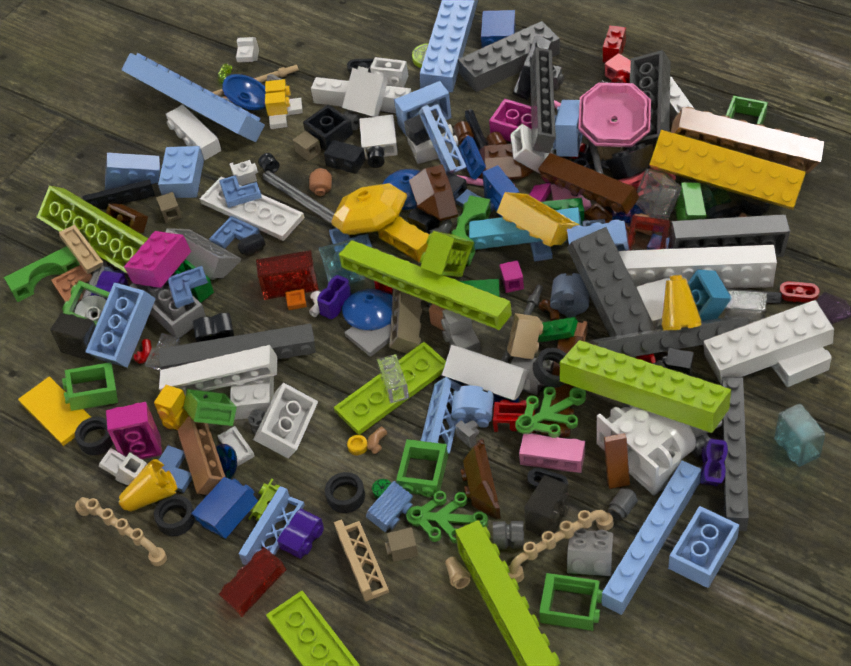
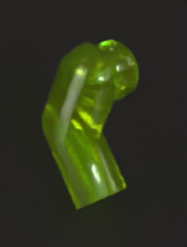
(222, 74)

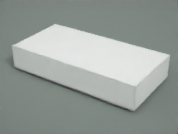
(234, 438)

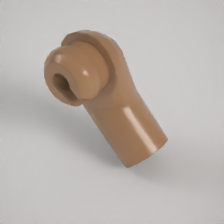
(374, 439)

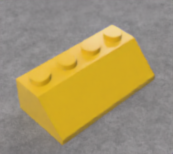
(535, 218)

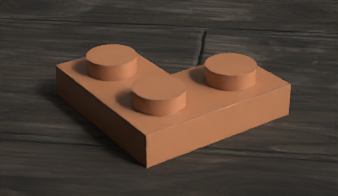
(67, 280)

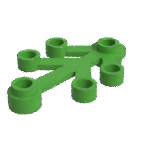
(549, 413)
(443, 516)

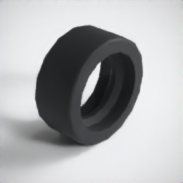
(540, 372)
(87, 426)
(169, 503)
(349, 505)

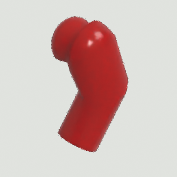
(142, 356)

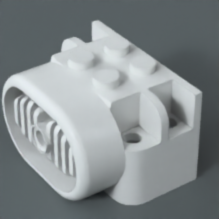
(653, 443)

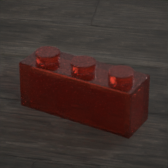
(252, 581)

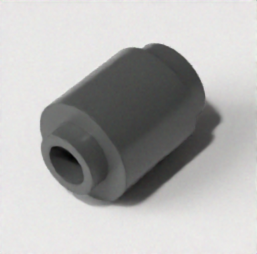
(622, 503)

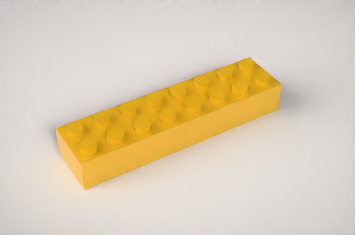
(727, 169)

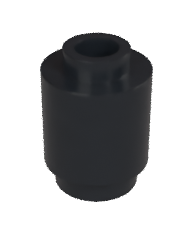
(251, 244)

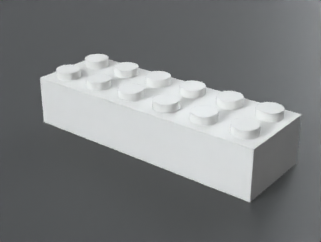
(768, 341)

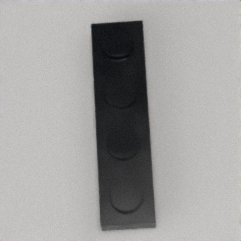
(523, 85)
(120, 194)

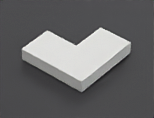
(280, 121)

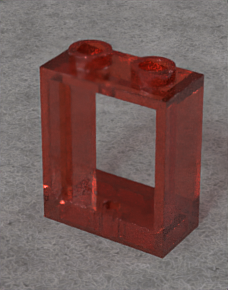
(649, 224)

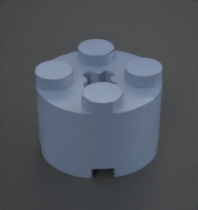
(569, 295)

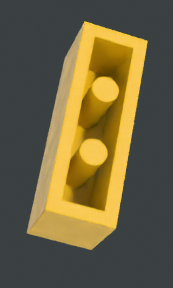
(405, 238)

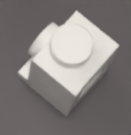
(244, 172)

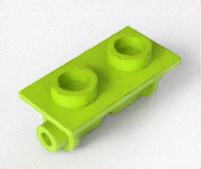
(267, 493)

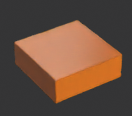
(296, 299)

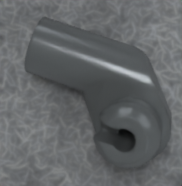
(444, 226)

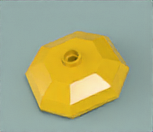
(369, 209)

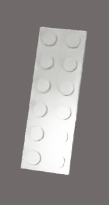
(262, 213)

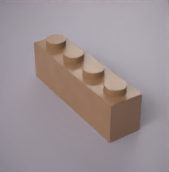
(201, 455)

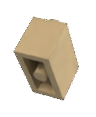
(524, 336)

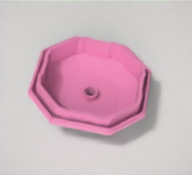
(614, 102)

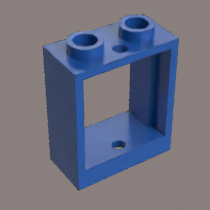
(499, 184)

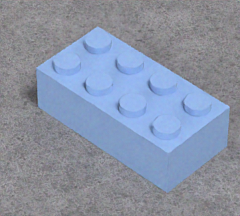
(120, 325)

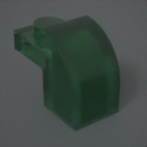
(713, 198)

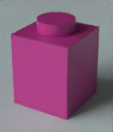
(511, 276)

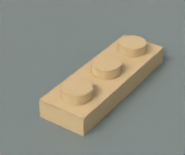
(81, 249)

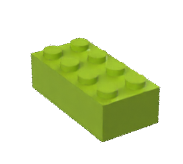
(446, 254)

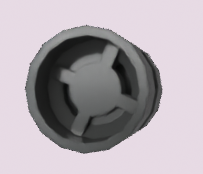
(508, 534)

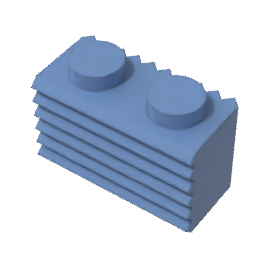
(389, 507)

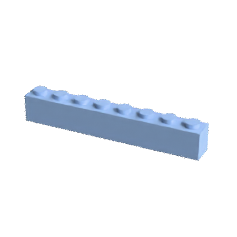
(651, 538)

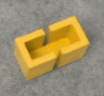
(277, 97)
(170, 407)

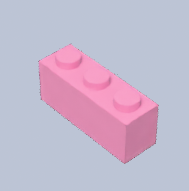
(552, 452)

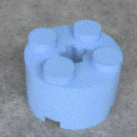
(472, 404)

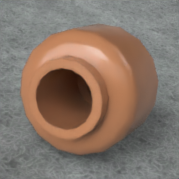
(320, 181)

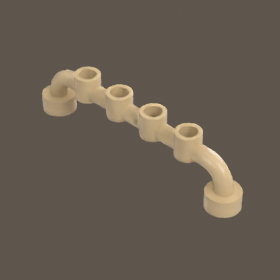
(91, 506)
(603, 520)

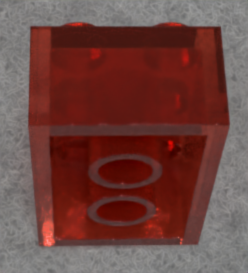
(287, 274)

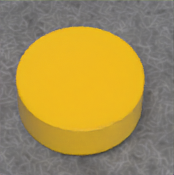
(357, 445)

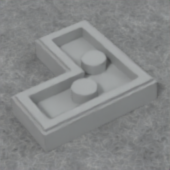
(369, 340)

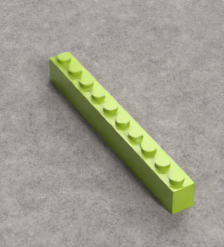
(426, 285)

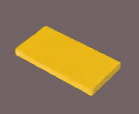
(49, 408)

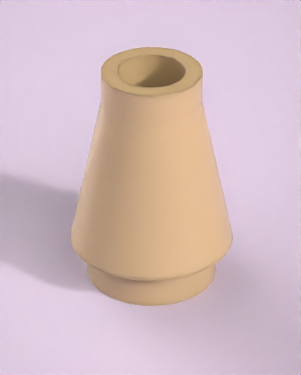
(457, 573)

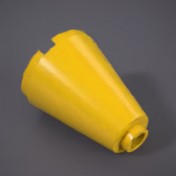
(679, 305)
(148, 487)

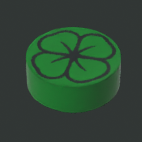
(379, 487)

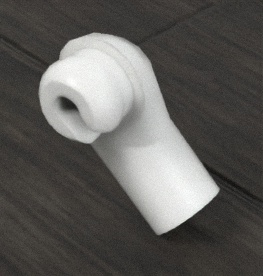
(314, 311)

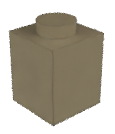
(307, 146)
(169, 207)
(401, 544)

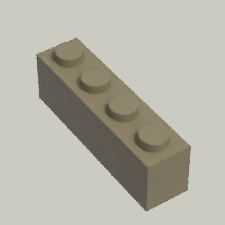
(405, 322)

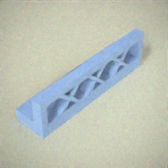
(438, 141)
(438, 411)
(267, 522)

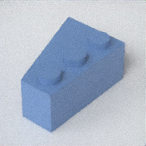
(130, 169)

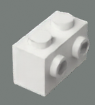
(394, 70)

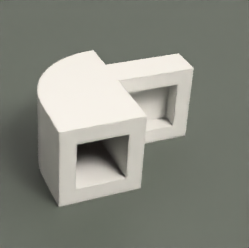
(247, 49)
(122, 467)

